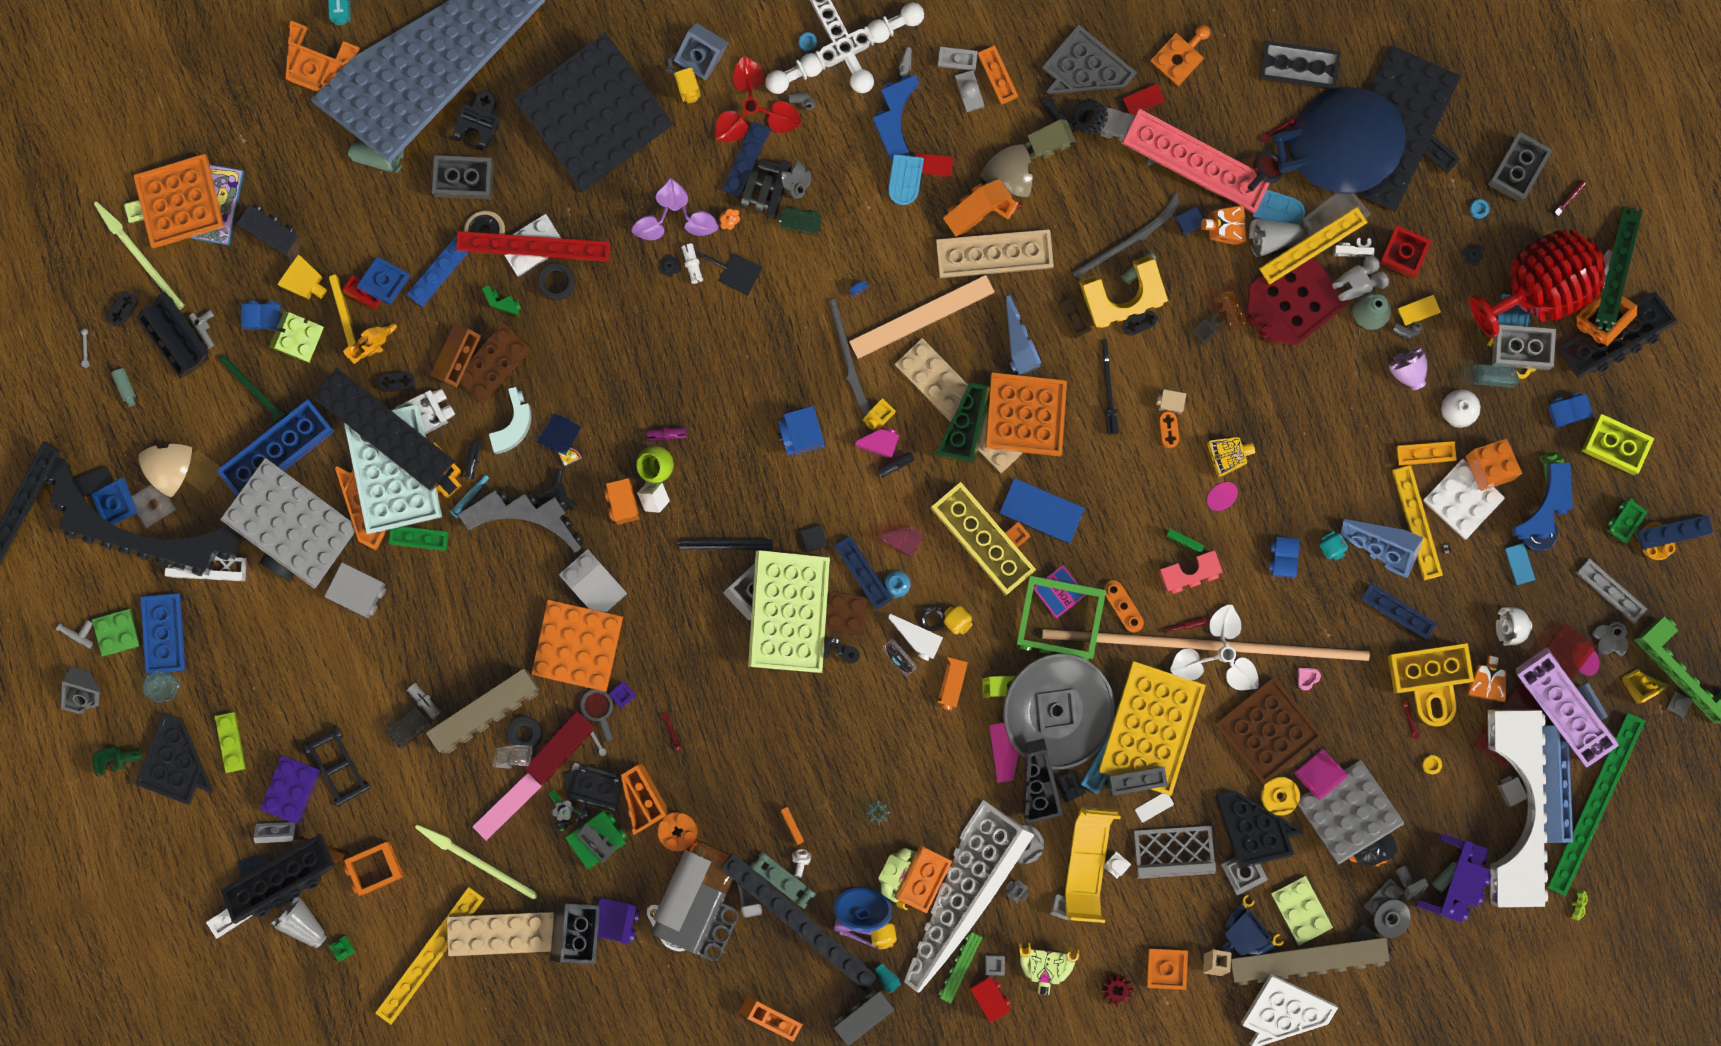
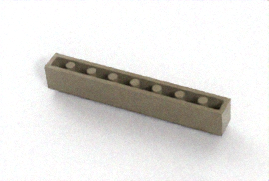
(1310, 959)

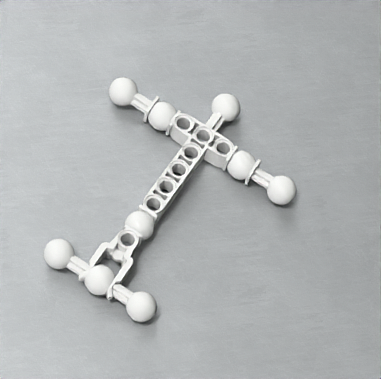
(876, 32)

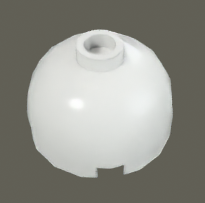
(1460, 408)
(1513, 626)

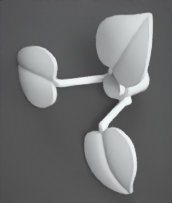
(1241, 674)

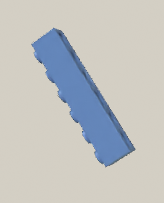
(1557, 787)

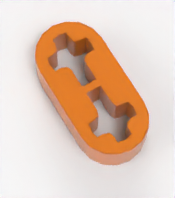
(1173, 428)

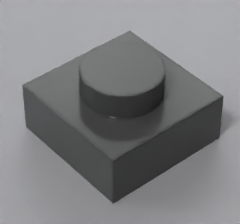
(1678, 704)

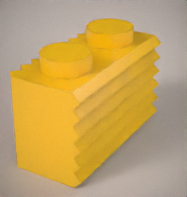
(687, 85)

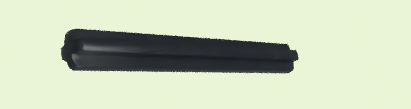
(725, 544)

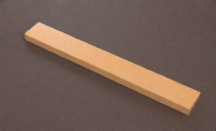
(921, 317)

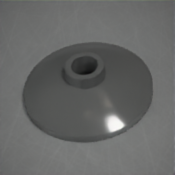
(1397, 923)

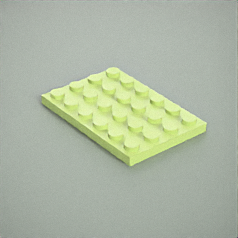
(788, 611)

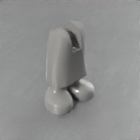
(1357, 279)

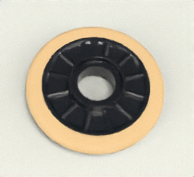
(485, 218)

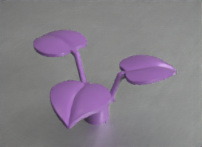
(673, 196)

